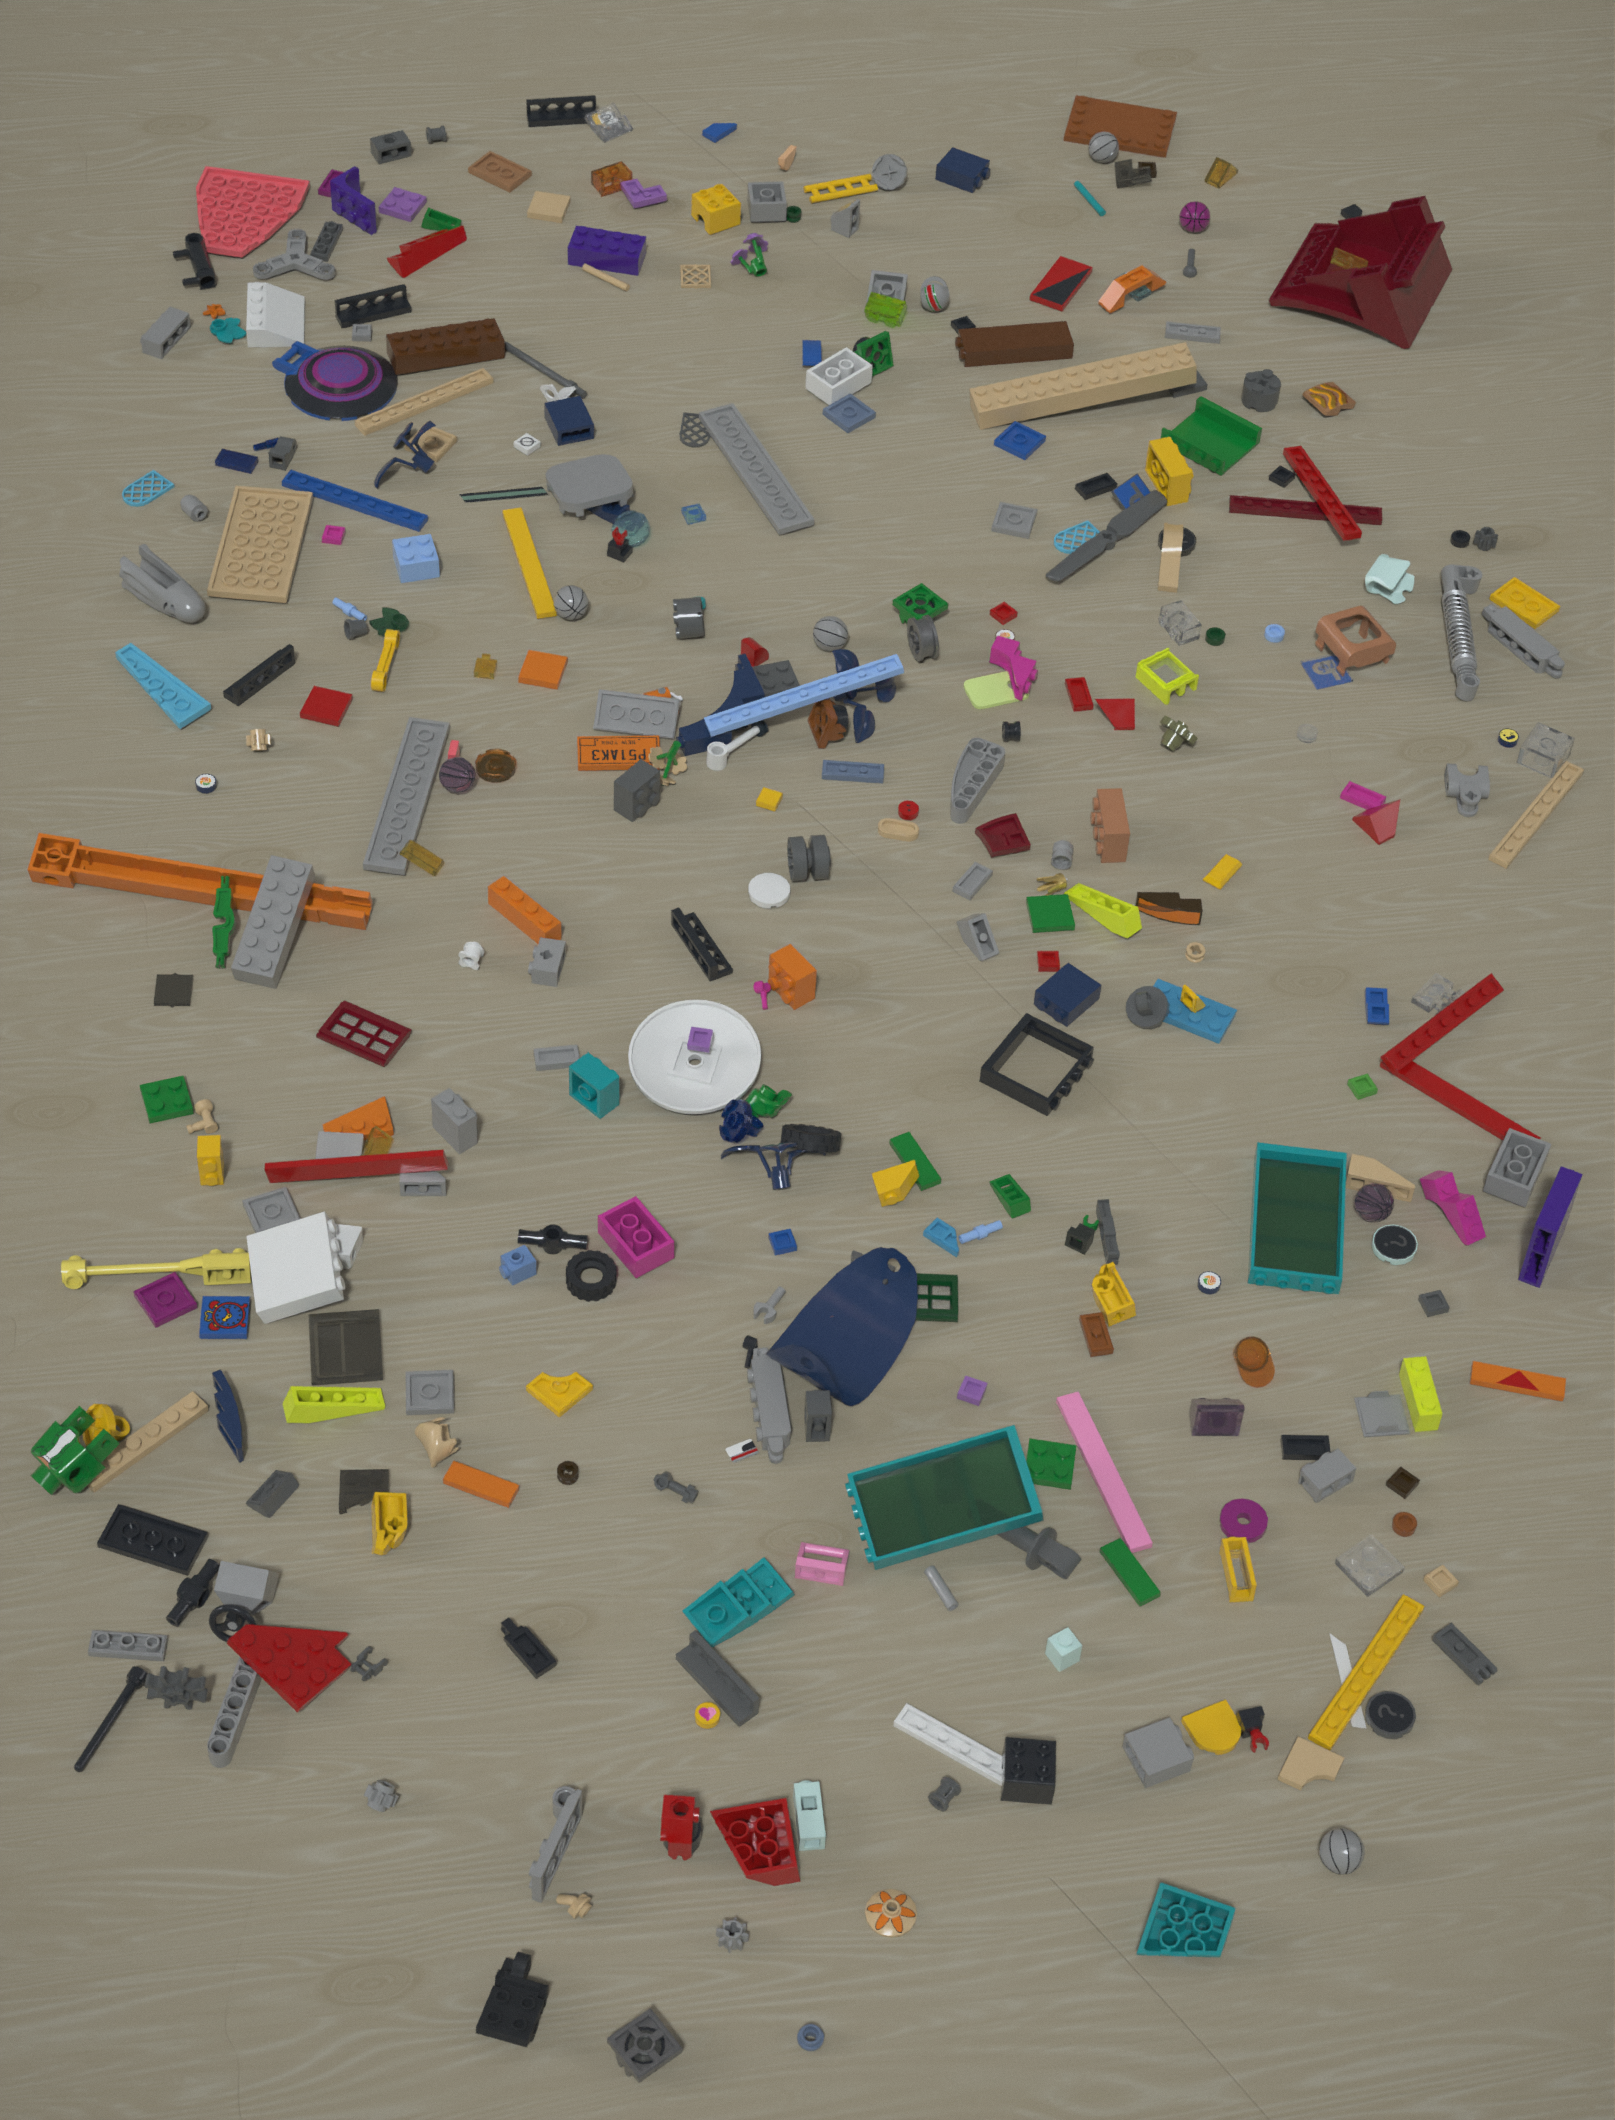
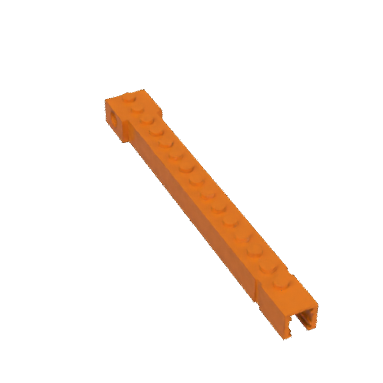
(66, 862)

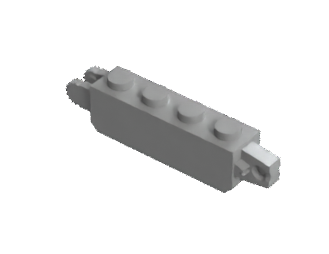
(1523, 641)
(770, 1404)

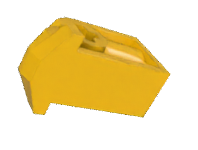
(1112, 1295)
(388, 1521)

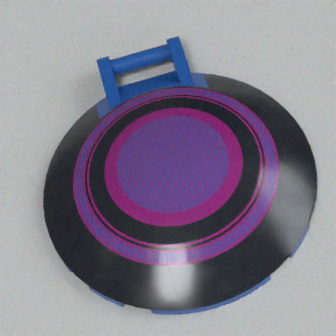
(337, 380)

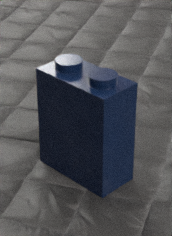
(962, 170)
(569, 420)
(1067, 994)

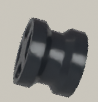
(1011, 731)

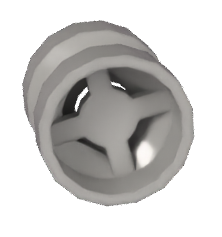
(1062, 855)

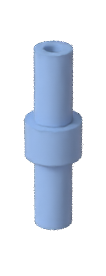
(349, 609)
(980, 1232)

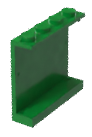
(1214, 436)

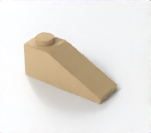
(1368, 1170)

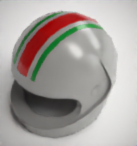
(934, 295)

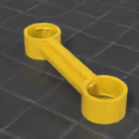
(379, 676)

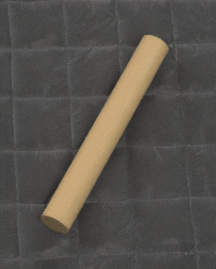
(614, 281)

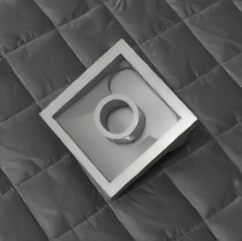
(888, 284)

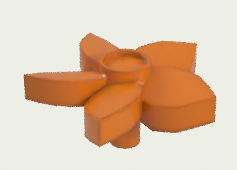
(214, 310)

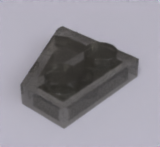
(360, 1485)

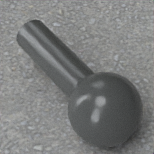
(1190, 270)

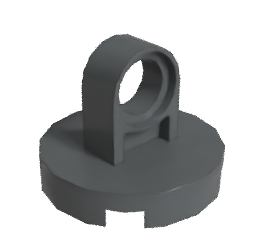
(1147, 1007)

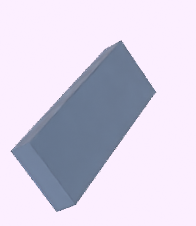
(853, 771)

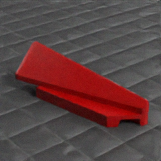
(425, 250)

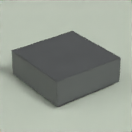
(1433, 1303)

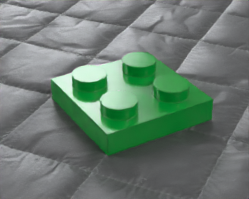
(166, 1099)
(1051, 1463)

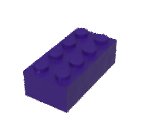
(607, 250)

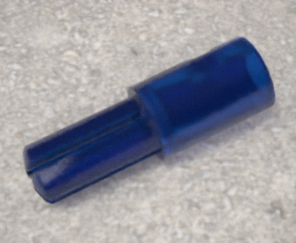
(267, 444)

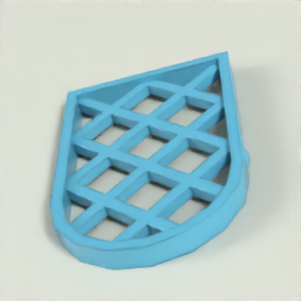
(169, 486)
(1068, 531)

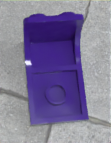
(351, 203)

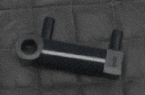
(200, 262)

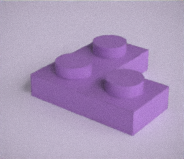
(642, 196)

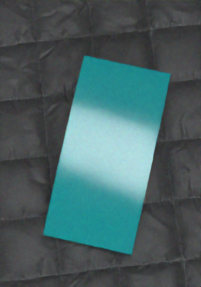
(738, 1602)

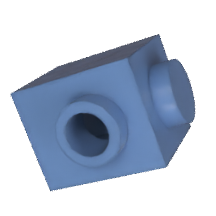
(517, 1265)

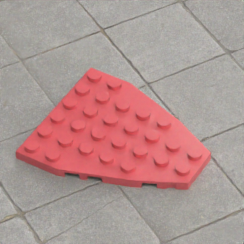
(244, 208)

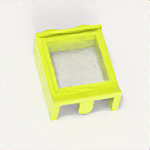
(1164, 674)

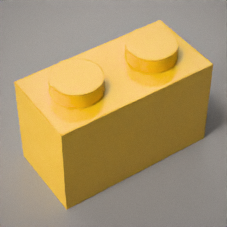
(210, 1160)

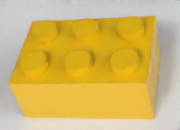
(1169, 470)

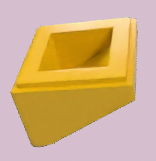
(1191, 1000)

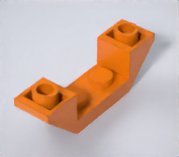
(1115, 294)

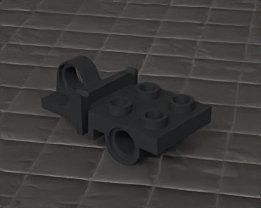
(513, 2003)

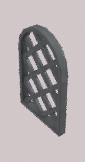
(693, 443)

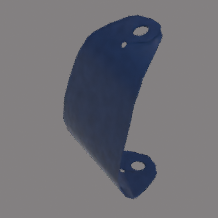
(864, 1336)

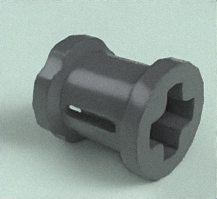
(436, 134)
(944, 1794)

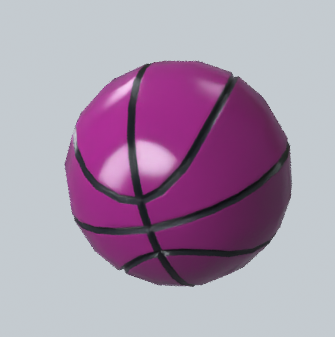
(1194, 217)

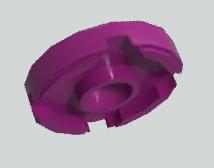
(1243, 1509)

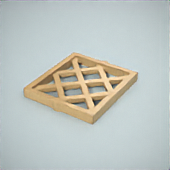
(695, 284)

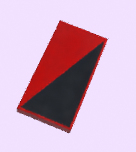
(1061, 283)

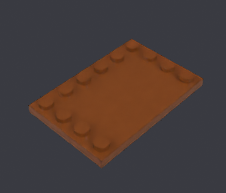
(1135, 127)

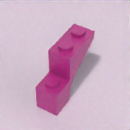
(1021, 670)
(1458, 1207)

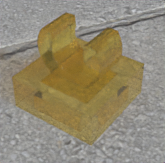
(485, 667)

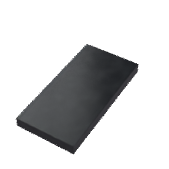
(152, 1539)

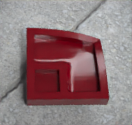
(1003, 836)

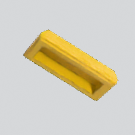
(1222, 871)

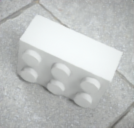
(838, 376)

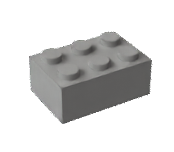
(1517, 1167)

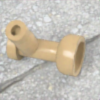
(204, 1109)

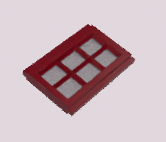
(364, 1033)

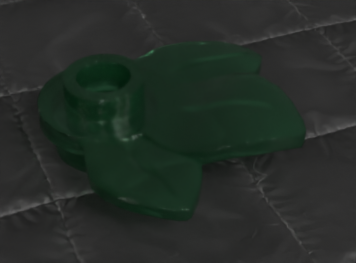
(391, 620)

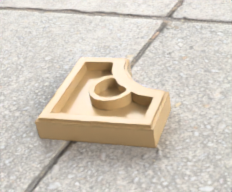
(1309, 1763)

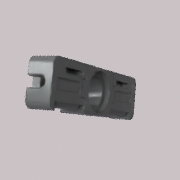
(1107, 1231)

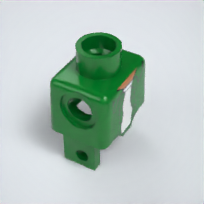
(65, 1459)

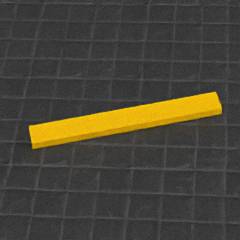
(529, 563)
(1366, 1672)

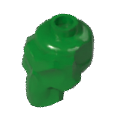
(766, 1101)

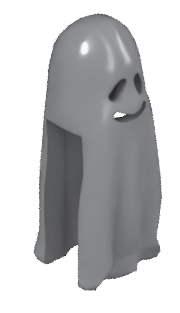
(160, 585)

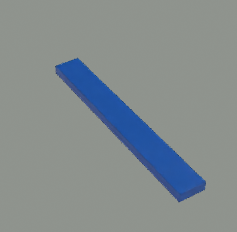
(355, 500)

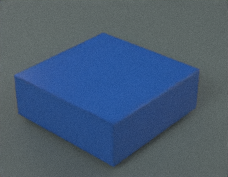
(782, 1242)

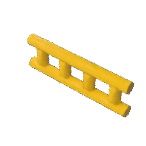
(834, 194)

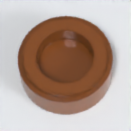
(1404, 1524)

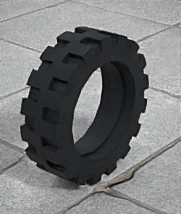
(811, 1137)

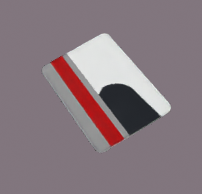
(742, 1450)

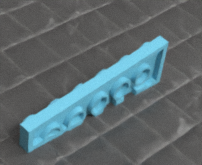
(169, 692)

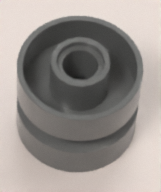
(814, 857)

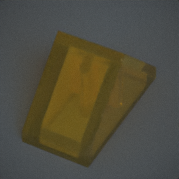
(1220, 173)

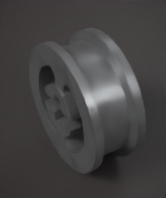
(922, 638)

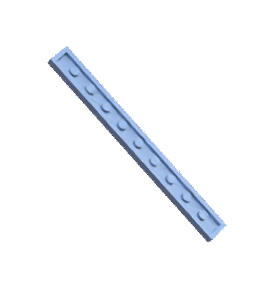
(803, 695)

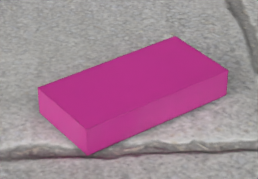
(1362, 796)

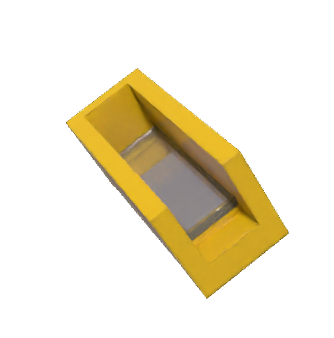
(1238, 1569)

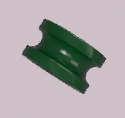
(793, 214)

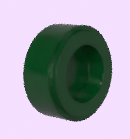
(1215, 636)

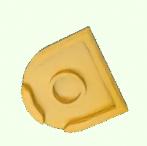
(1213, 1728)

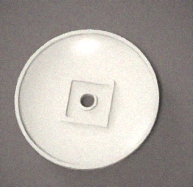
(662, 1065)

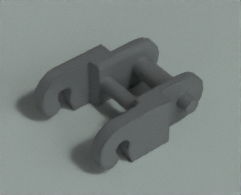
(373, 1670)

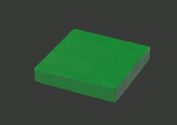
(1050, 913)

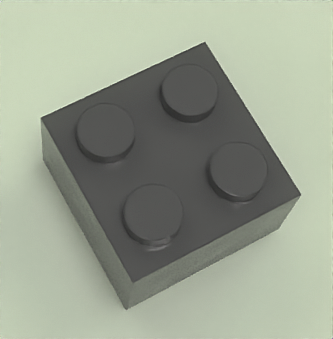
(637, 790)

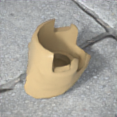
(436, 1440)

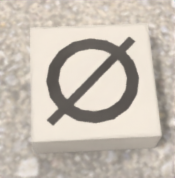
(527, 444)

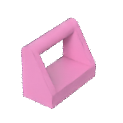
(821, 1570)

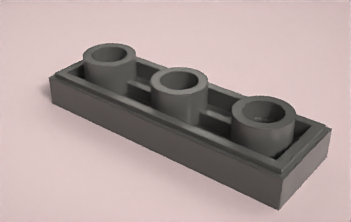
(327, 241)

